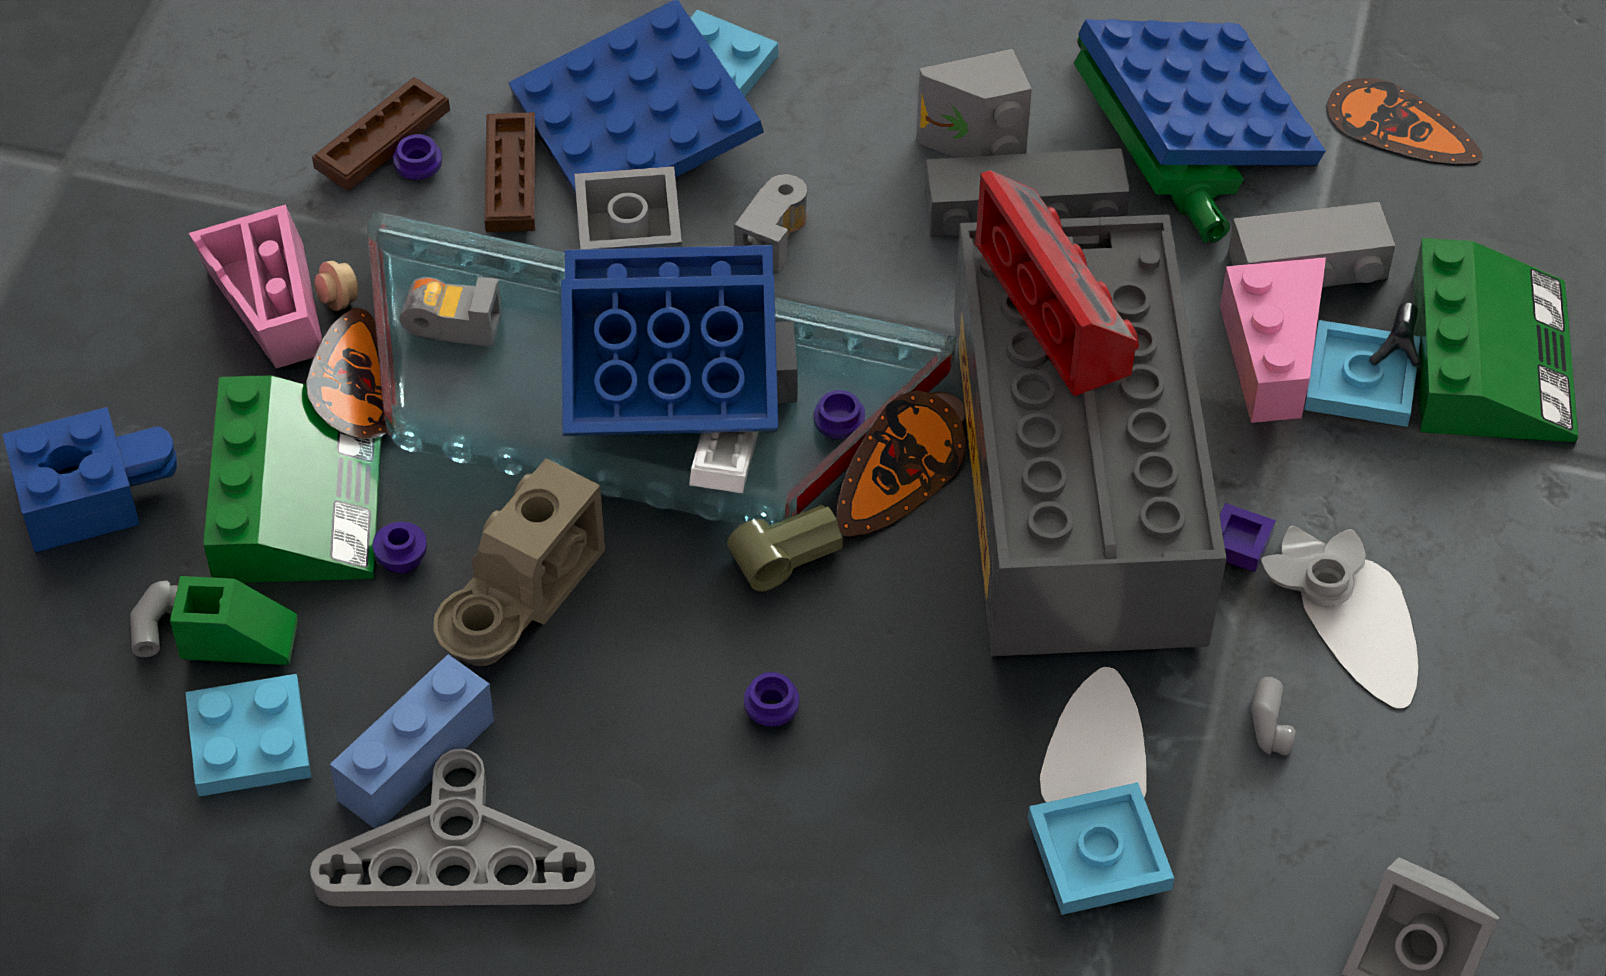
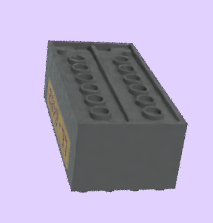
(1097, 501)

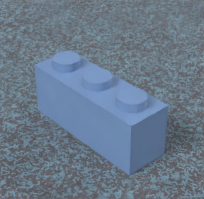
(401, 748)

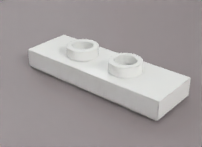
(723, 460)

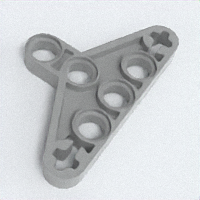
(426, 850)

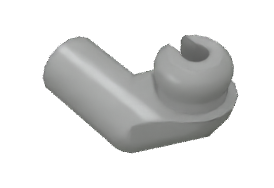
(145, 617)
(1265, 715)

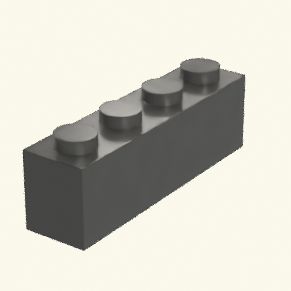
(1069, 181)

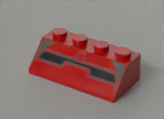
(1052, 286)

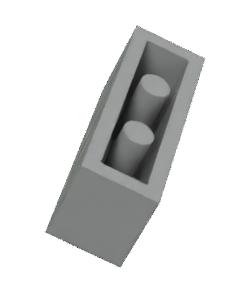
(1349, 237)

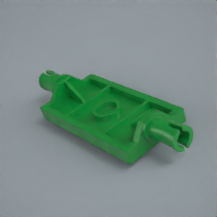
(1189, 185)

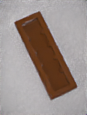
(378, 133)
(510, 172)

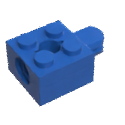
(95, 495)

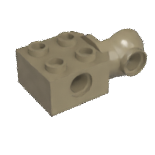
(524, 564)

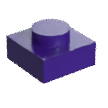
(1245, 536)

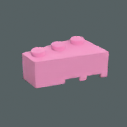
(266, 280)
(1272, 332)

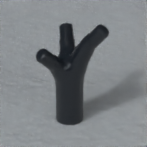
(1400, 337)

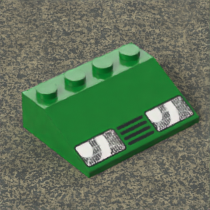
(1491, 345)
(287, 488)

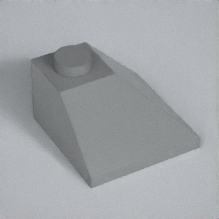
(1421, 927)

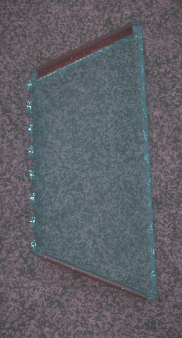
(506, 399)

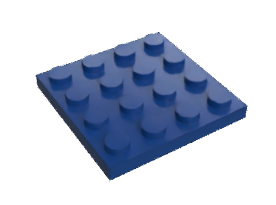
(1200, 93)
(637, 100)

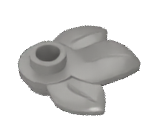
(1317, 569)

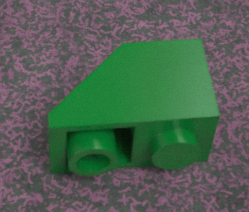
(230, 623)

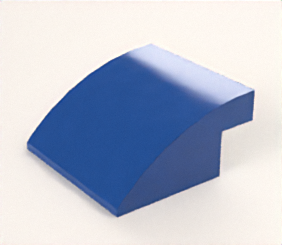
(668, 341)

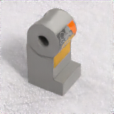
(773, 215)
(453, 311)

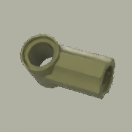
(772, 551)

